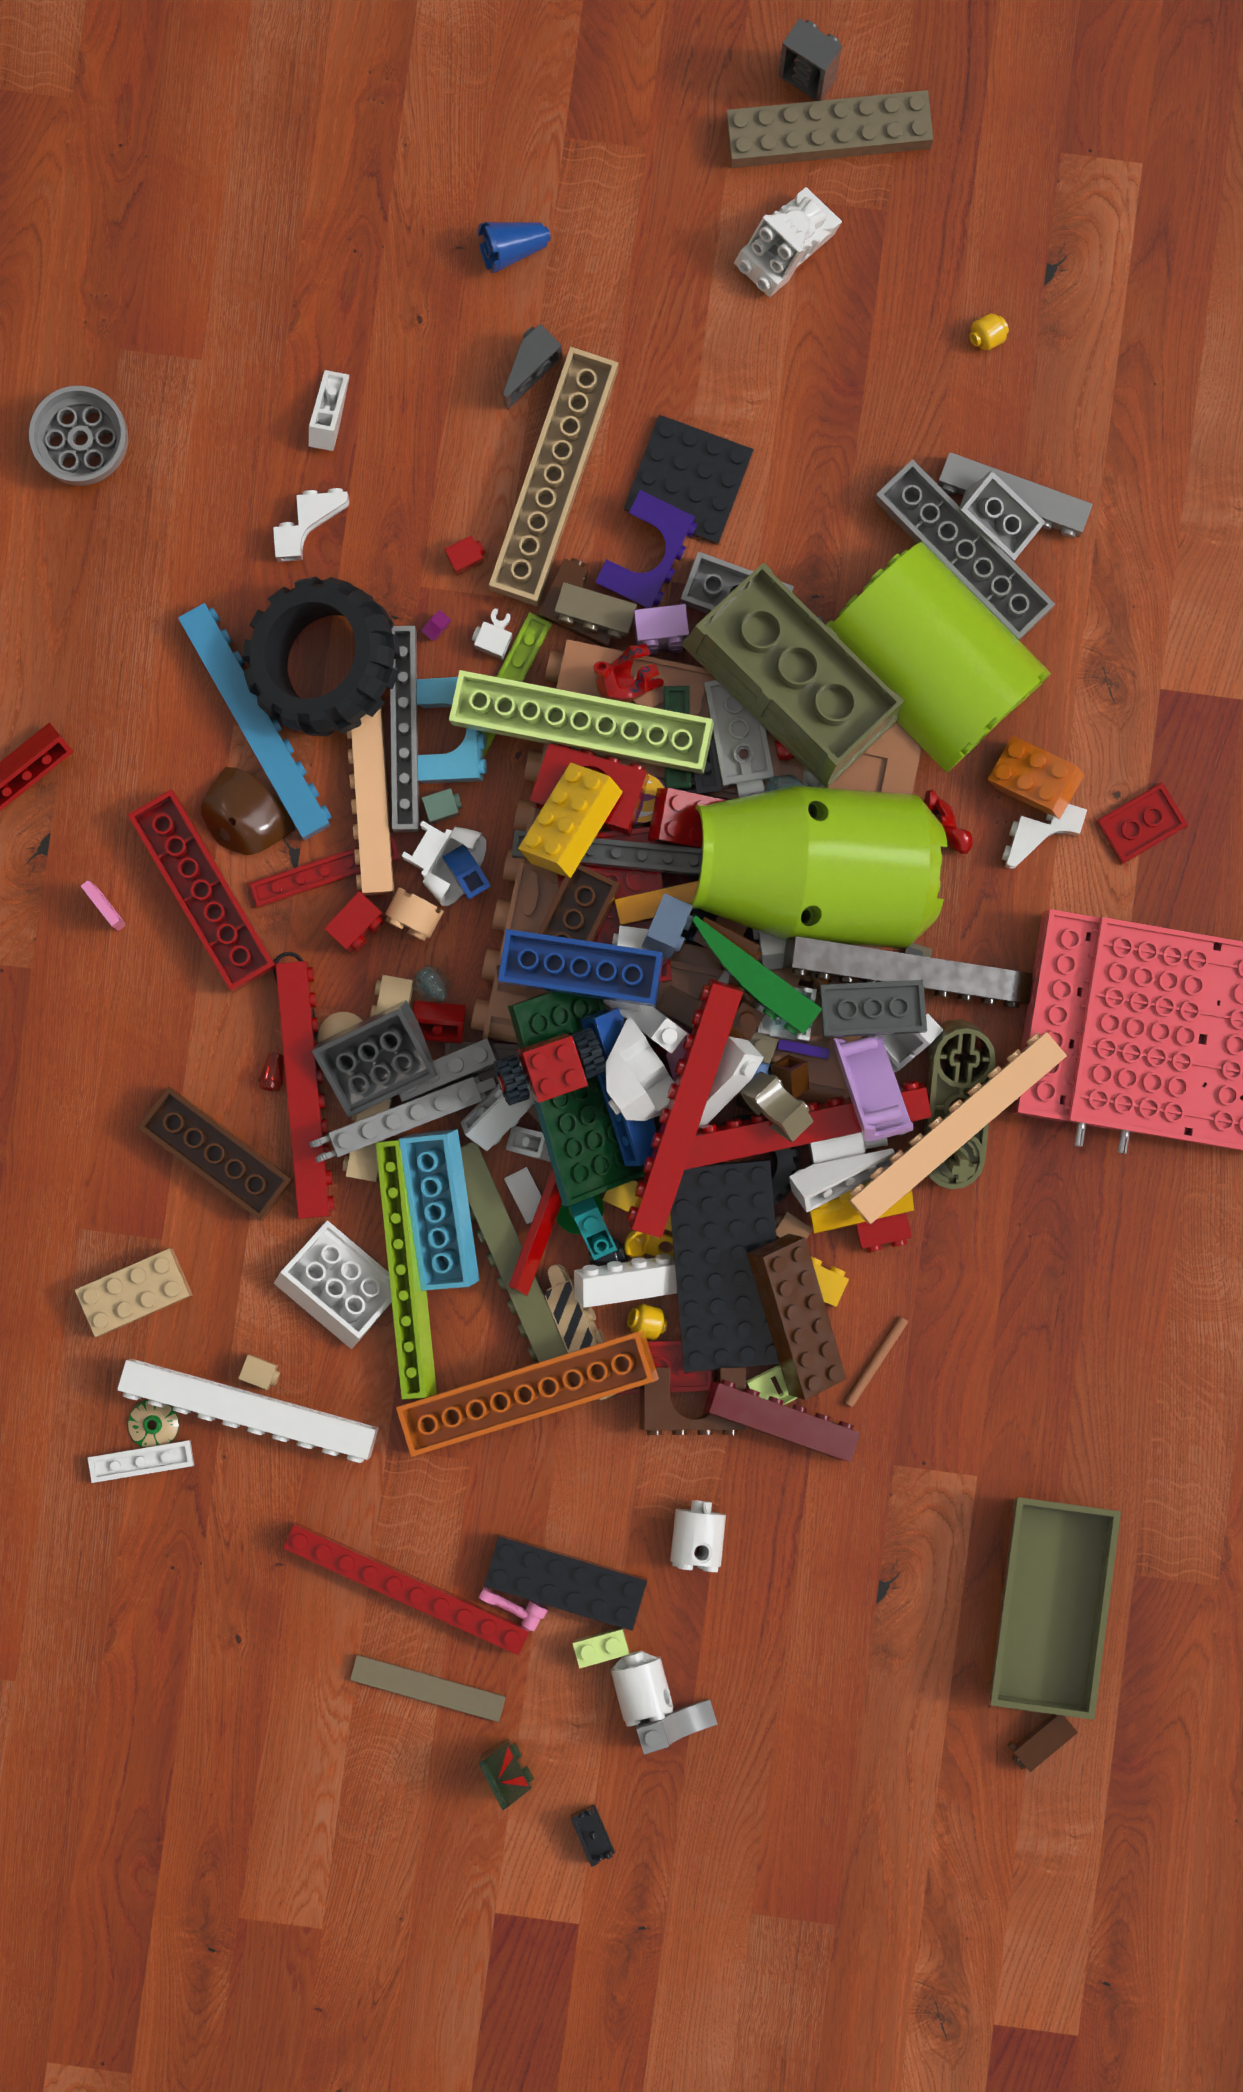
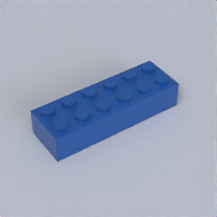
(580, 968)

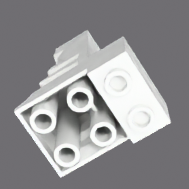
(786, 241)

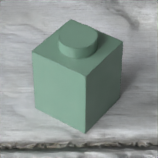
(442, 806)

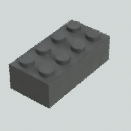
(810, 59)

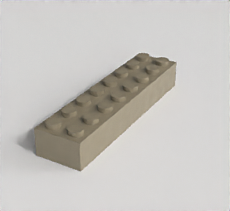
(829, 129)

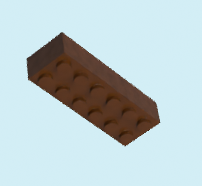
(215, 1153)
(796, 1316)

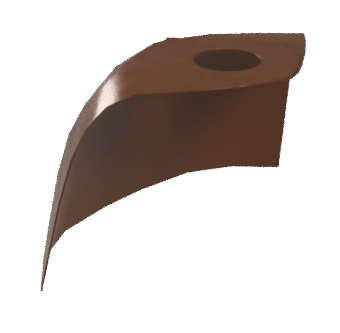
(257, 812)

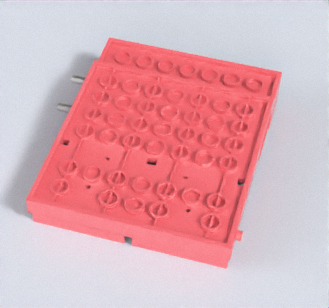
(1130, 1019)

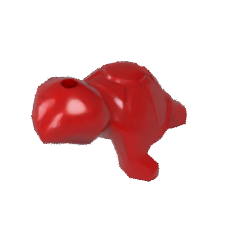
(957, 838)

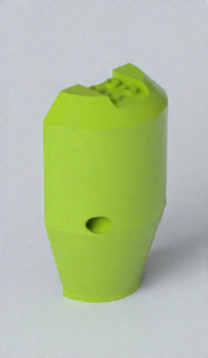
(855, 867)

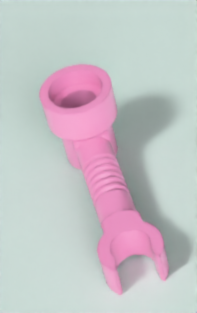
(530, 1615)

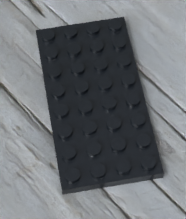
(714, 1223)

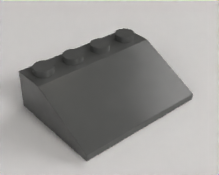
(376, 1059)

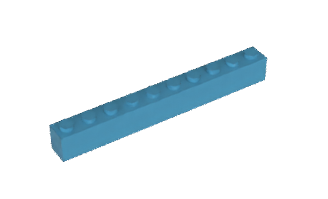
(255, 724)

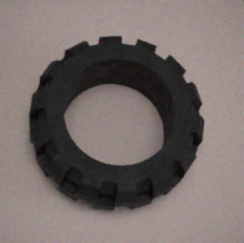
(274, 637)

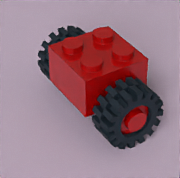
(550, 1067)

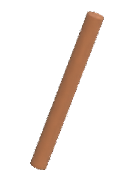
(876, 1361)

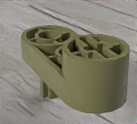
(953, 1084)

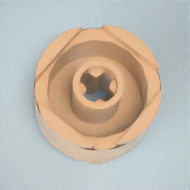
(414, 914)

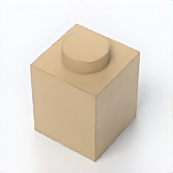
(259, 1372)

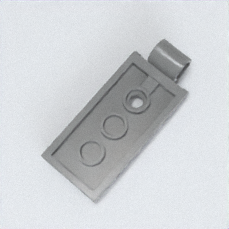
(736, 731)

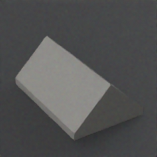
(1000, 514)

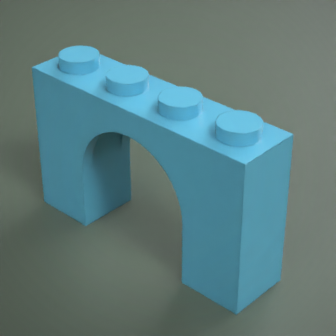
(464, 762)

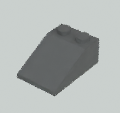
(534, 359)

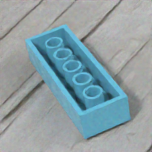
(439, 1210)

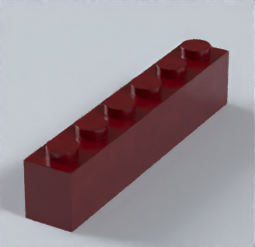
(781, 1421)

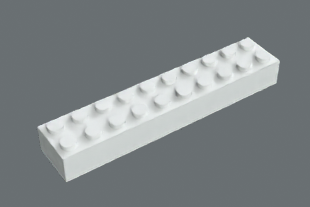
(249, 1409)

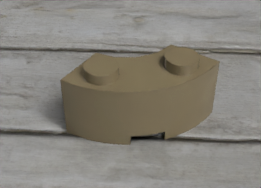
(767, 1096)

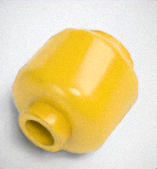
(989, 331)
(649, 1319)

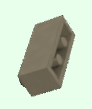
(595, 611)

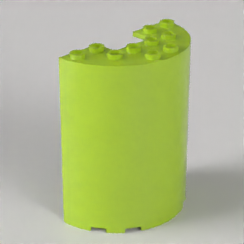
(938, 653)

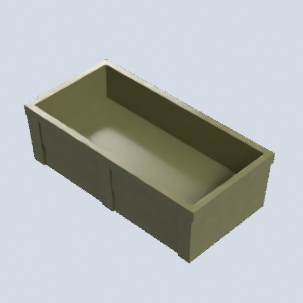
(794, 675)
(1054, 1608)

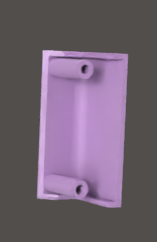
(872, 1087)

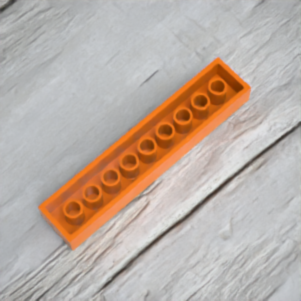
(527, 1393)

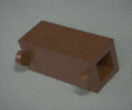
(1042, 1742)

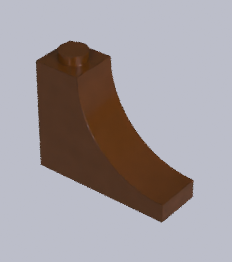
(573, 573)

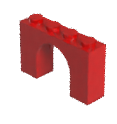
(629, 779)

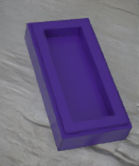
(803, 1049)

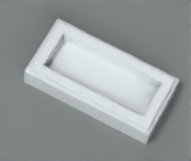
(524, 1193)

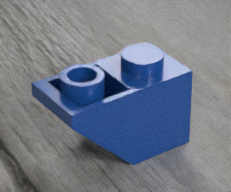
(466, 872)

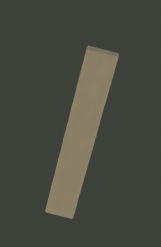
(428, 1688)

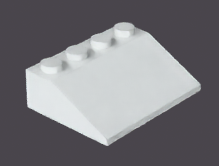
(337, 1284)

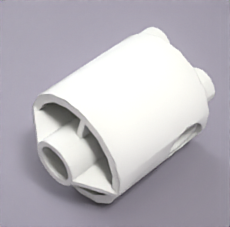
(698, 1528)
(641, 1688)

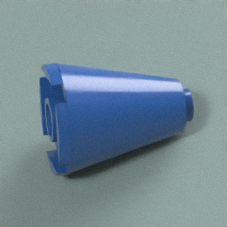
(510, 242)

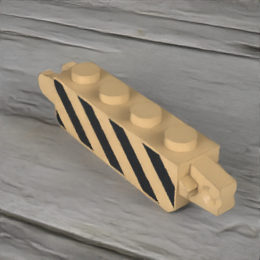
(572, 1320)

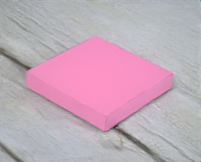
(103, 905)

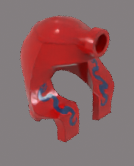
(615, 679)

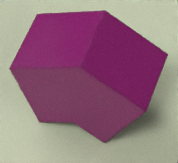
(436, 625)

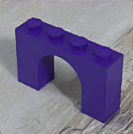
(647, 586)

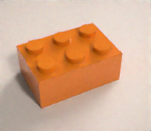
(1036, 777)

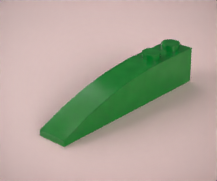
(760, 983)

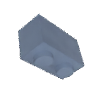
(668, 925)

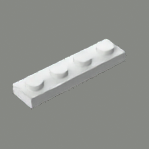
(141, 1461)

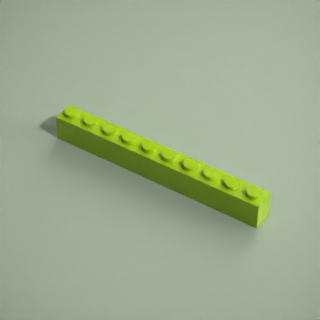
(408, 1300)

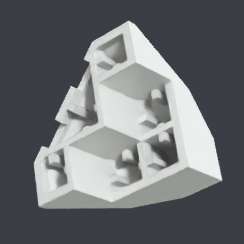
(636, 1076)

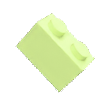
(600, 1647)

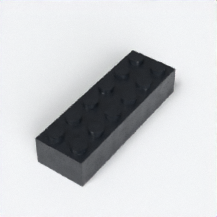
(565, 1582)

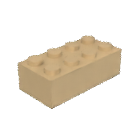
(133, 1292)

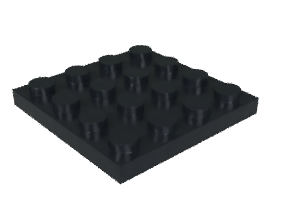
(693, 474)

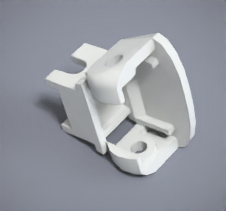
(434, 869)

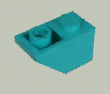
(593, 1228)

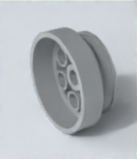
(47, 424)

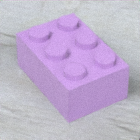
(661, 628)

